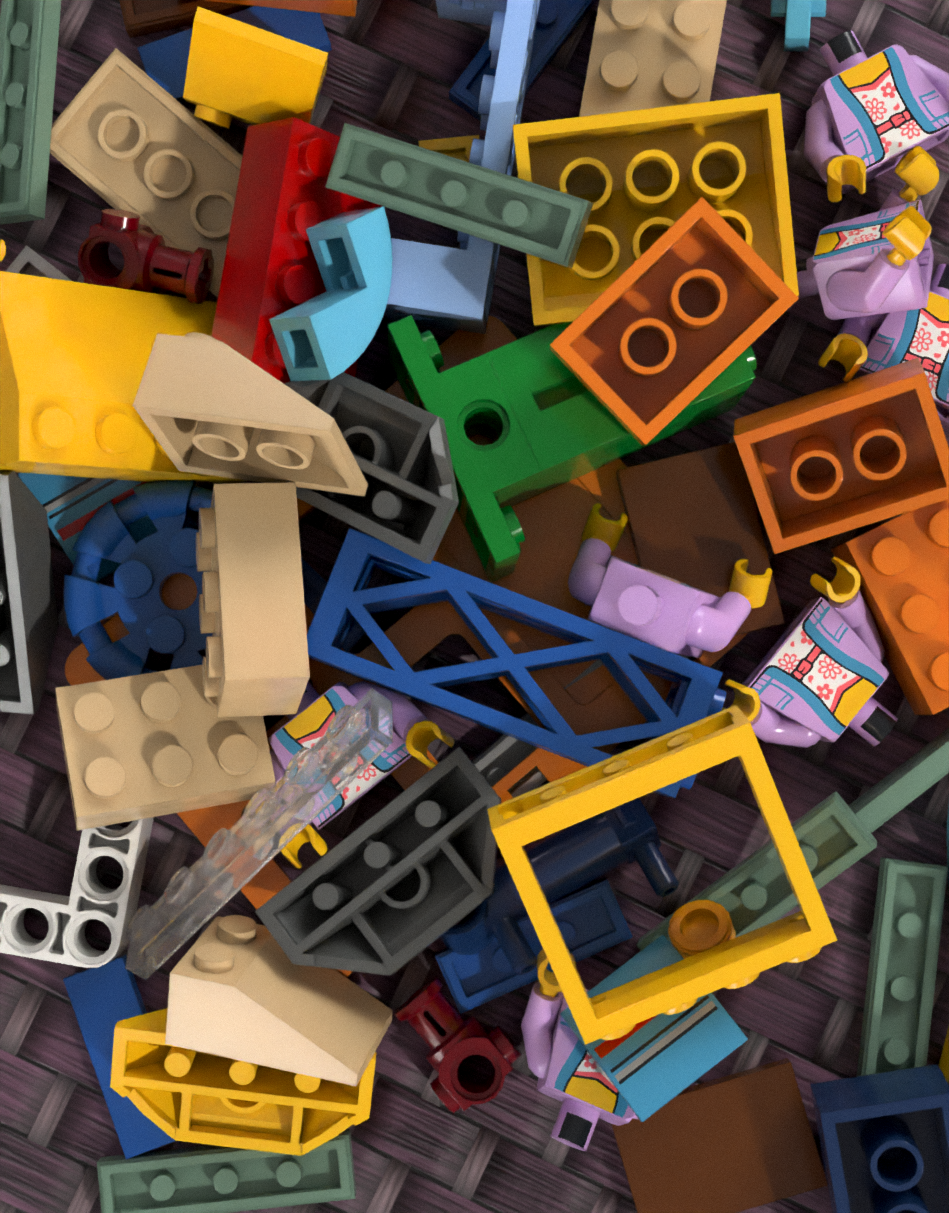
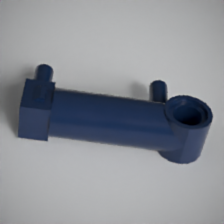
(561, 866)

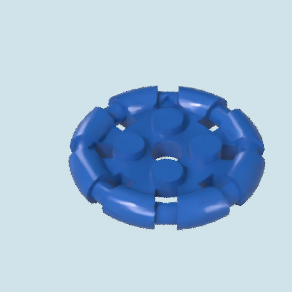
(138, 580)

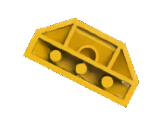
(230, 1100)

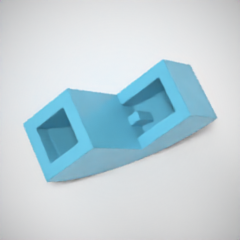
(337, 326)

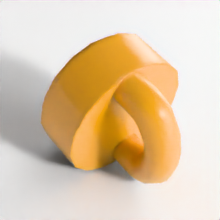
(700, 927)

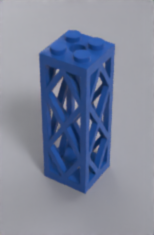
(345, 597)

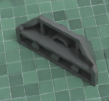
(402, 459)
(26, 597)
(394, 877)

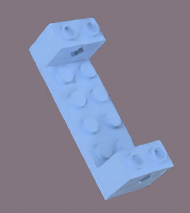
(454, 285)

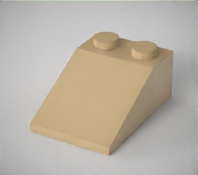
(237, 421)
(251, 1004)

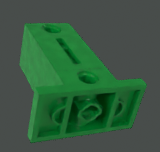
(540, 424)

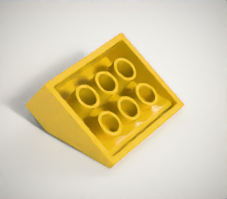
(645, 175)
(73, 374)

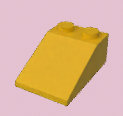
(249, 73)

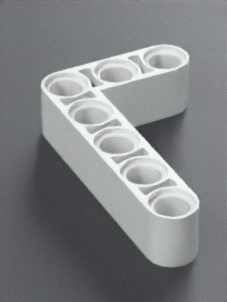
(87, 901)

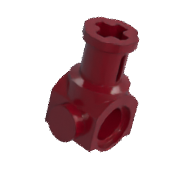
(146, 259)
(454, 1043)

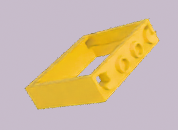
(621, 781)

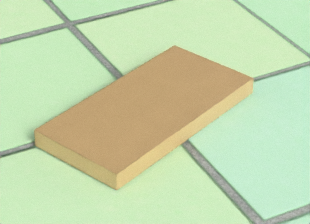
(150, 158)

